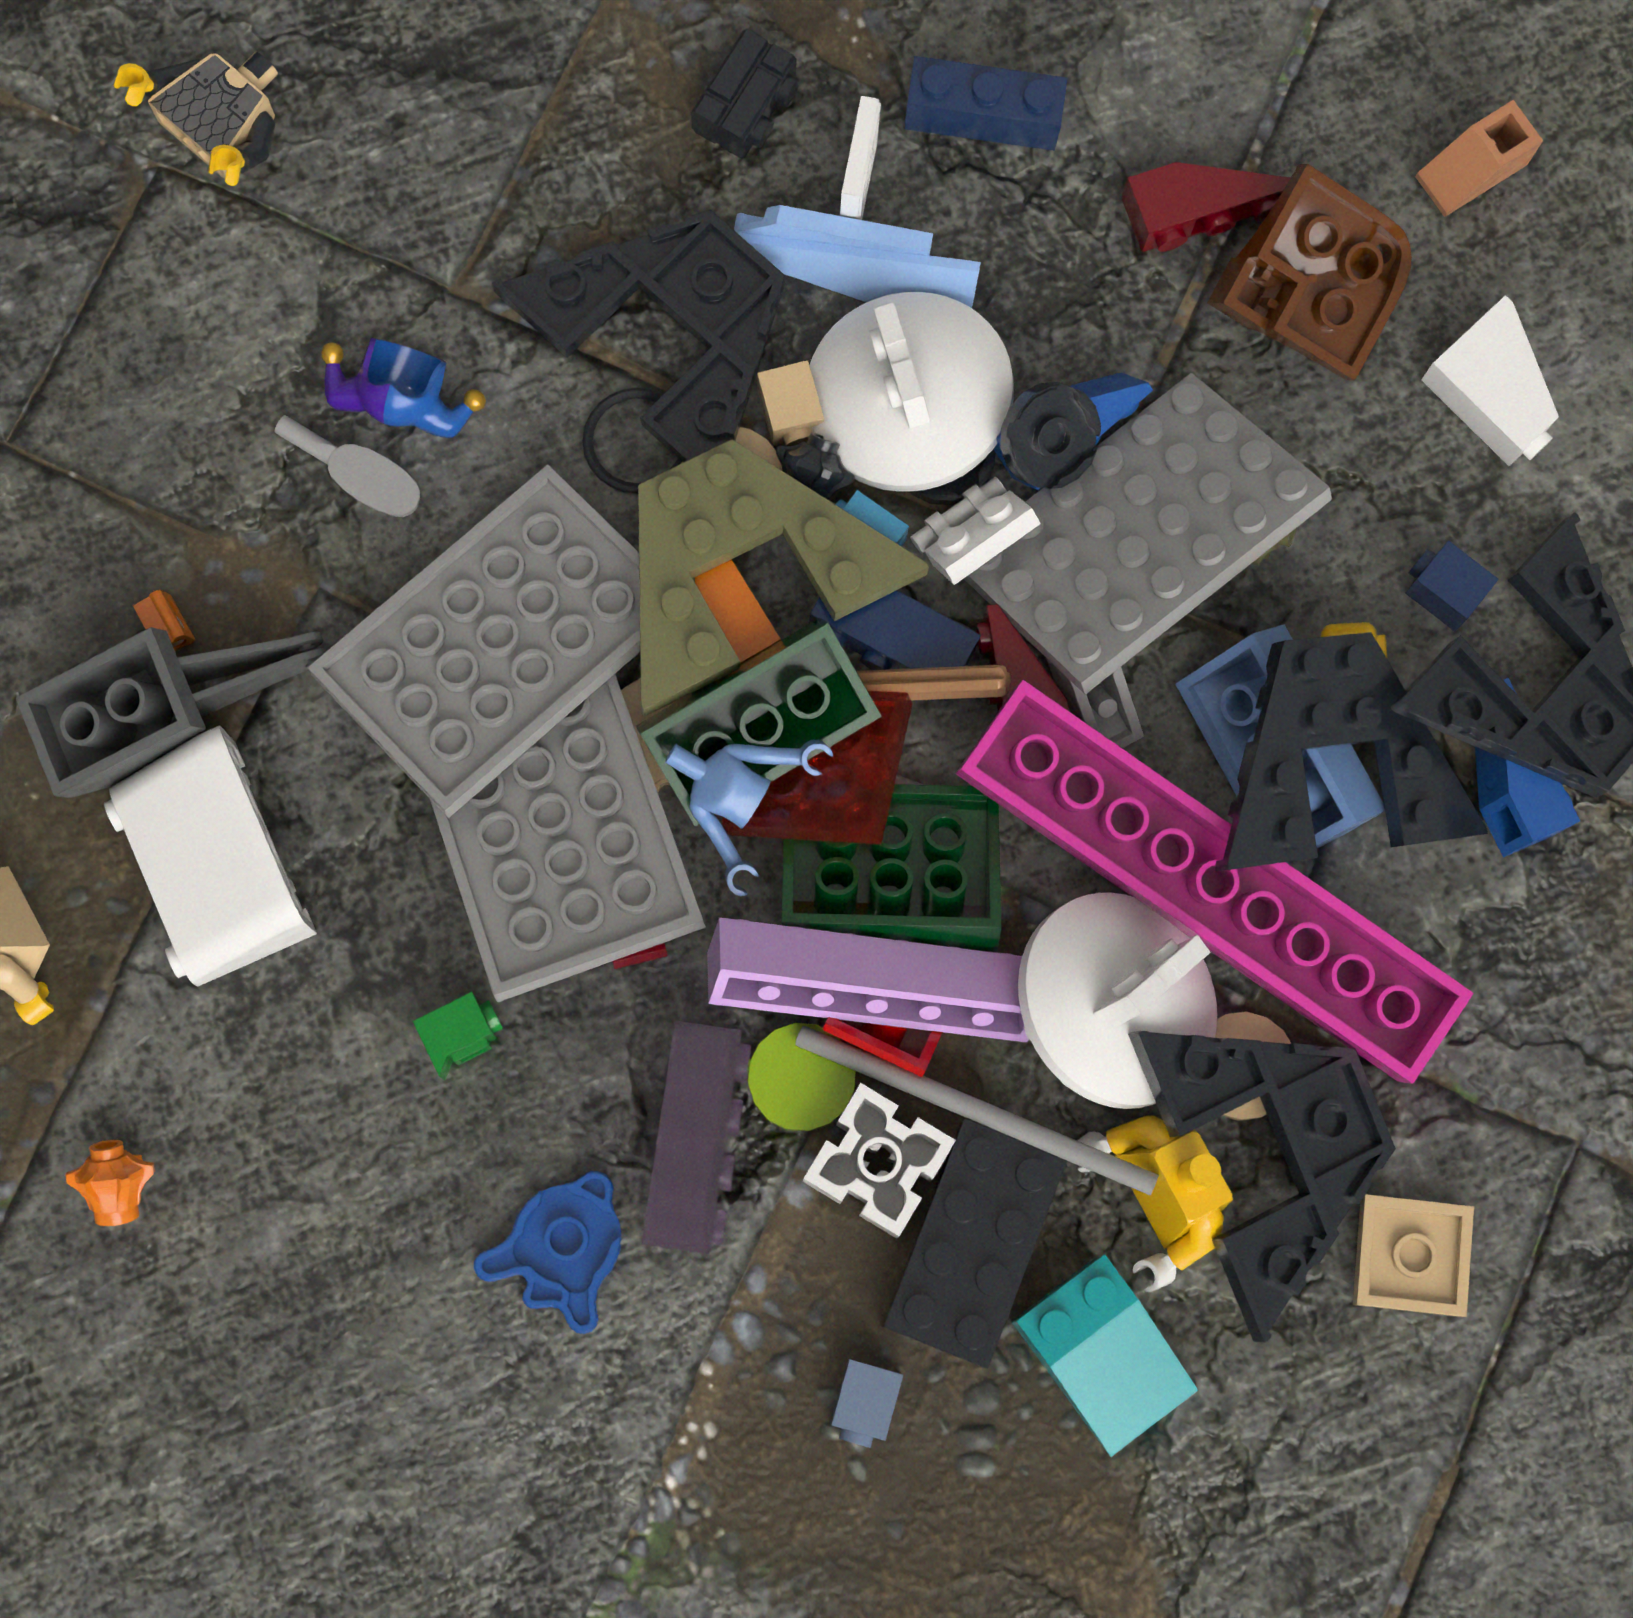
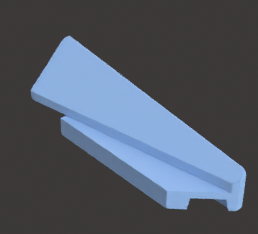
(856, 255)

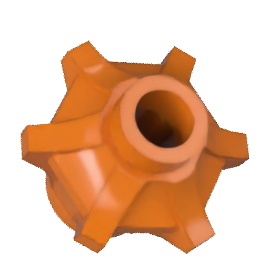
(111, 1182)

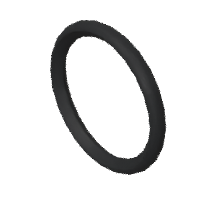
(588, 434)

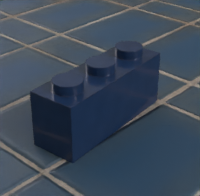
(985, 103)
(901, 634)

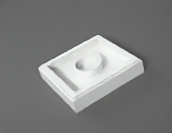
(860, 159)

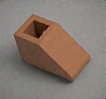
(1480, 158)

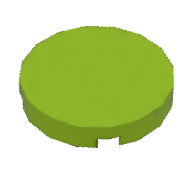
(796, 1085)

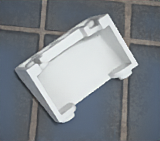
(208, 859)

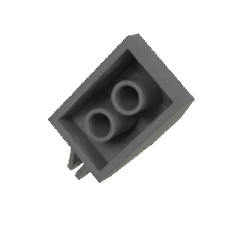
(138, 706)

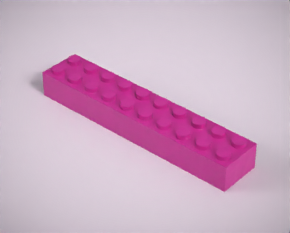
(1255, 918)

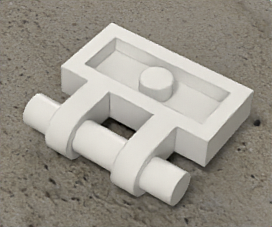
(974, 529)

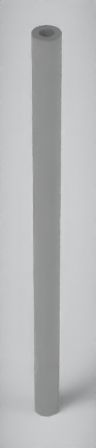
(978, 1110)

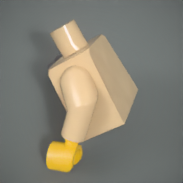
(21, 952)

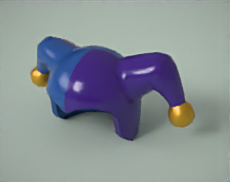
(397, 388)

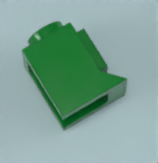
(458, 1031)

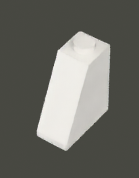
(1496, 385)

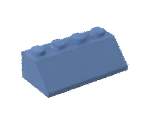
(1223, 704)

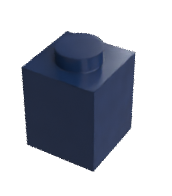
(1449, 584)

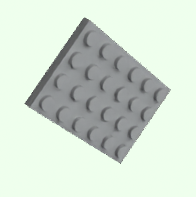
(1147, 531)
(492, 641)
(569, 854)

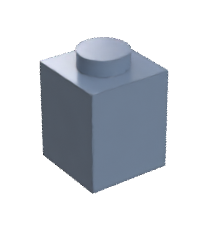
(865, 1403)

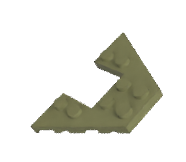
(716, 512)

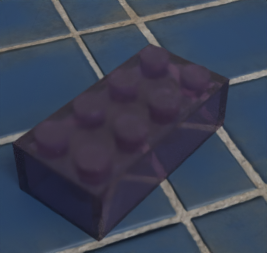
(694, 1138)

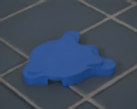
(562, 1247)

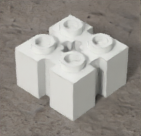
(912, 1150)

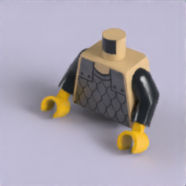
(210, 108)

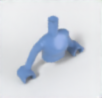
(734, 791)

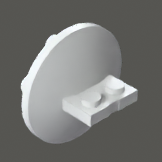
(912, 390)
(1106, 972)

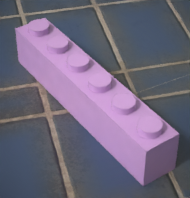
(865, 979)

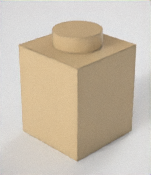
(789, 403)

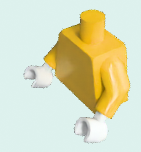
(1186, 1197)

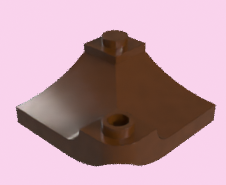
(1317, 273)

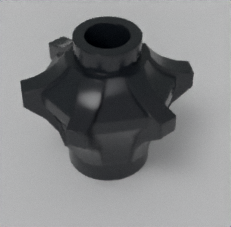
(815, 465)

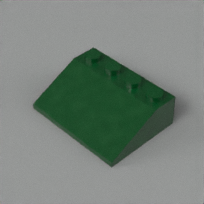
(924, 884)

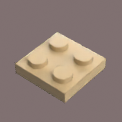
(1413, 1255)

